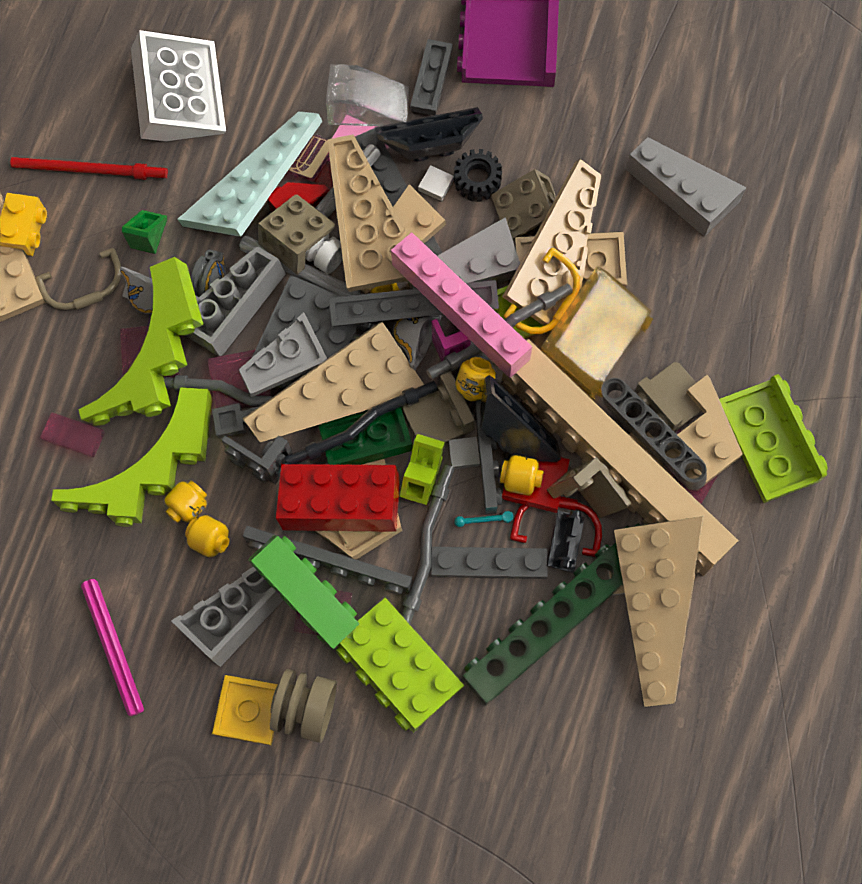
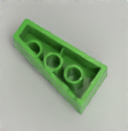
(304, 590)

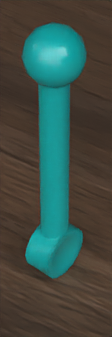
(507, 517)

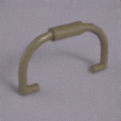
(86, 300)

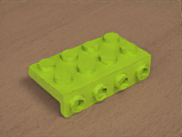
(774, 439)
(398, 666)

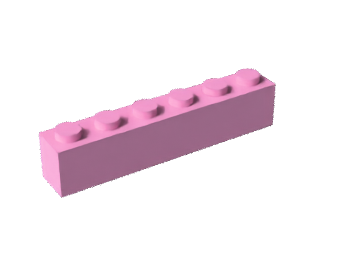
(461, 305)

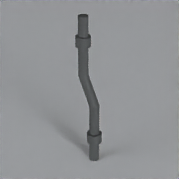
(544, 302)
(183, 381)
(439, 494)

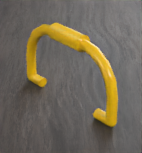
(563, 307)

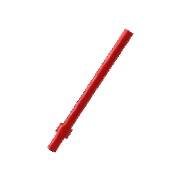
(139, 170)

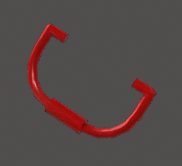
(566, 503)

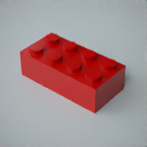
(338, 497)

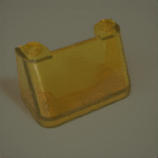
(596, 331)

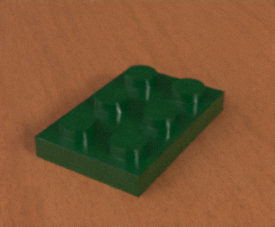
(379, 440)

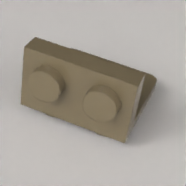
(668, 395)

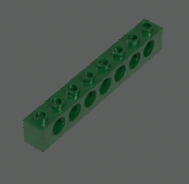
(488, 686)

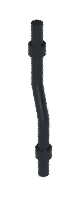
(408, 397)

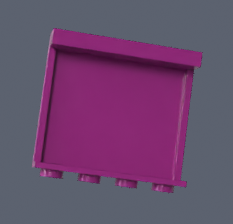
(509, 42)

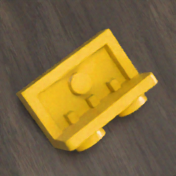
(22, 222)

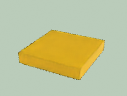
(245, 710)

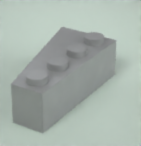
(685, 185)
(483, 256)
(236, 299)
(229, 616)

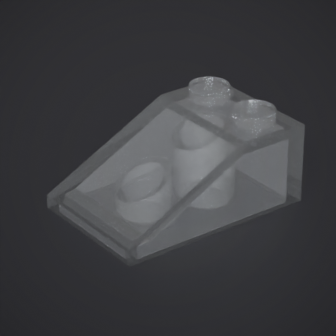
(364, 97)

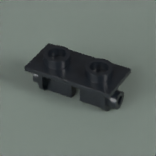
(566, 540)

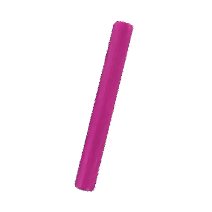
(112, 647)

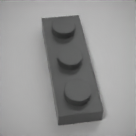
(431, 77)

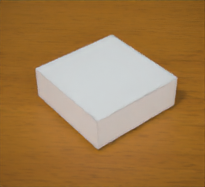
(436, 183)

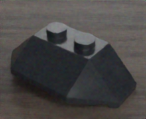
(431, 135)
(514, 426)

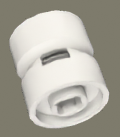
(325, 254)

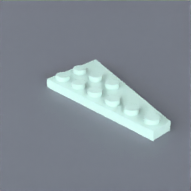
(242, 192)

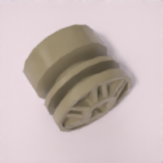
(303, 705)

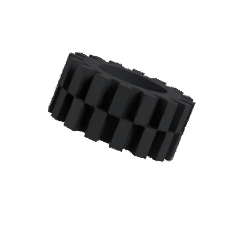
(479, 161)

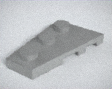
(287, 357)

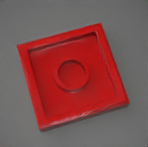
(541, 497)

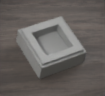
(464, 453)

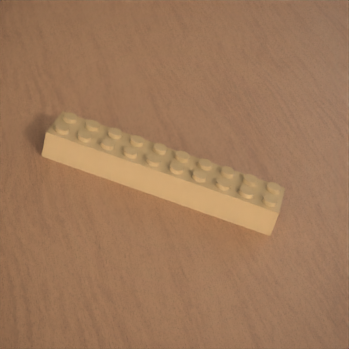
(594, 434)

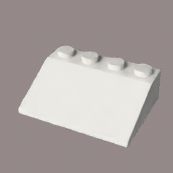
(176, 87)

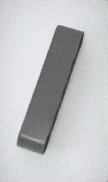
(657, 446)

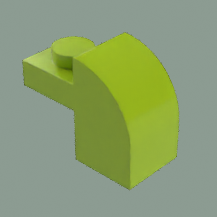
(422, 469)

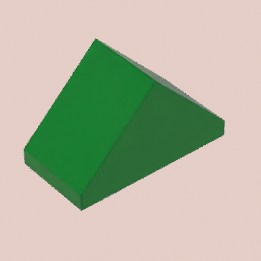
(145, 231)

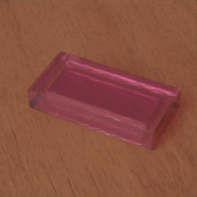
(72, 434)

